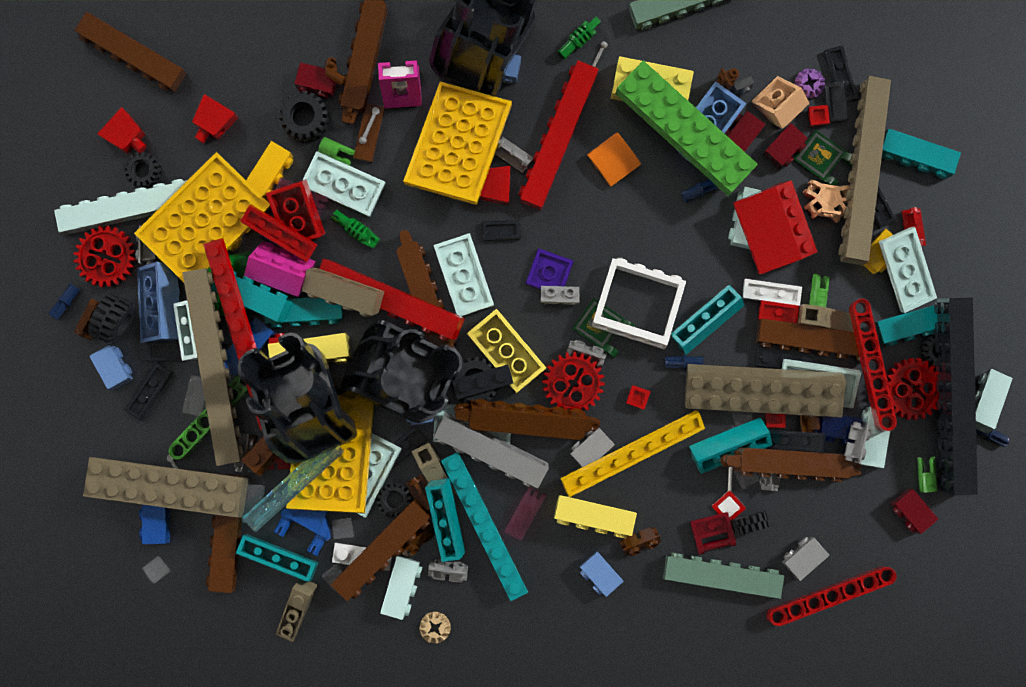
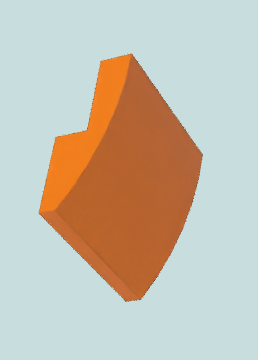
(614, 159)

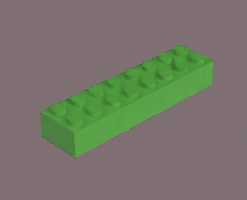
(685, 128)

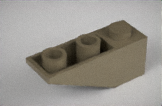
(824, 317)
(431, 464)
(296, 609)

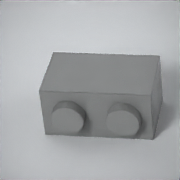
(592, 448)
(804, 558)

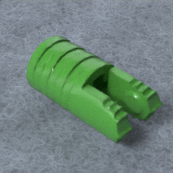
(332, 149)
(819, 291)
(927, 481)

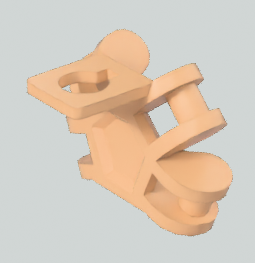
(828, 198)

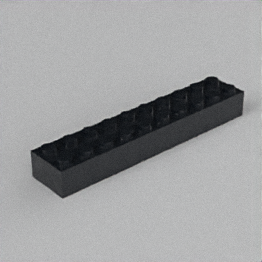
(956, 396)

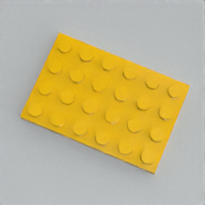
(458, 143)
(198, 213)
(345, 481)

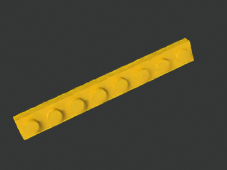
(632, 453)

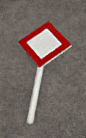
(729, 502)

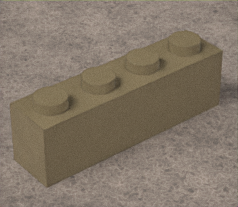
(342, 291)

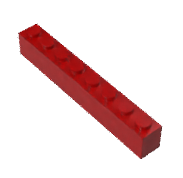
(559, 135)
(405, 305)

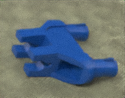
(313, 520)

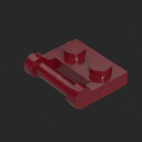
(712, 526)

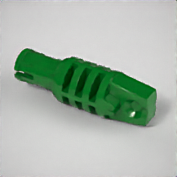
(579, 37)
(356, 229)

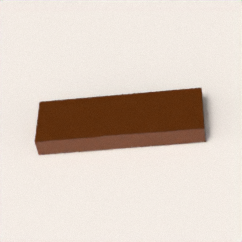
(366, 151)

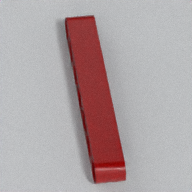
(876, 356)
(840, 595)

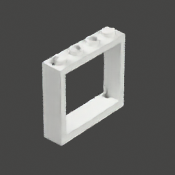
(629, 331)

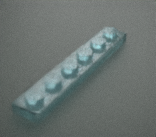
(289, 488)

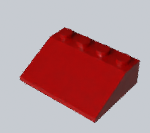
(775, 227)

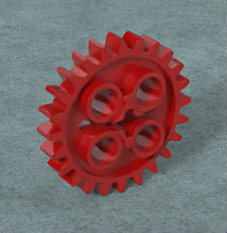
(111, 241)
(558, 373)
(923, 375)

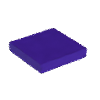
(548, 270)

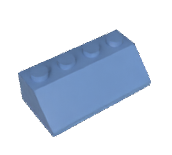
(720, 107)
(156, 296)

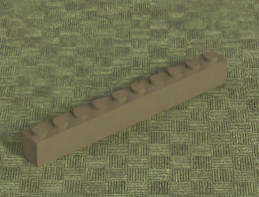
(865, 171)
(212, 366)

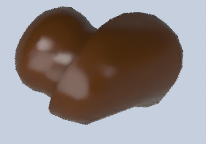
(331, 71)

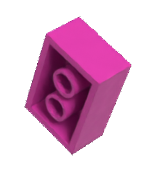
(277, 268)

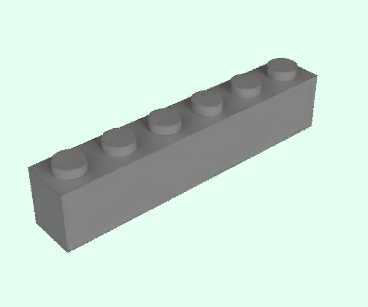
(491, 450)

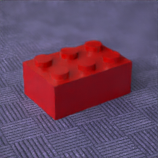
(296, 209)

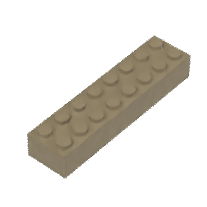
(765, 390)
(166, 487)

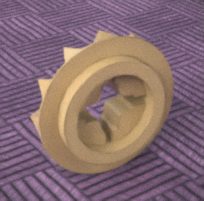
(436, 618)

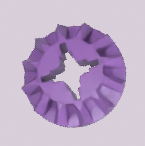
(814, 75)

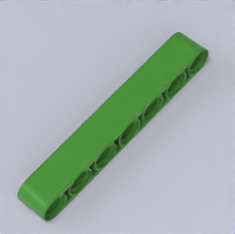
(197, 426)

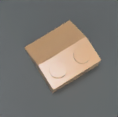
(781, 102)

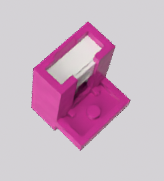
(400, 85)

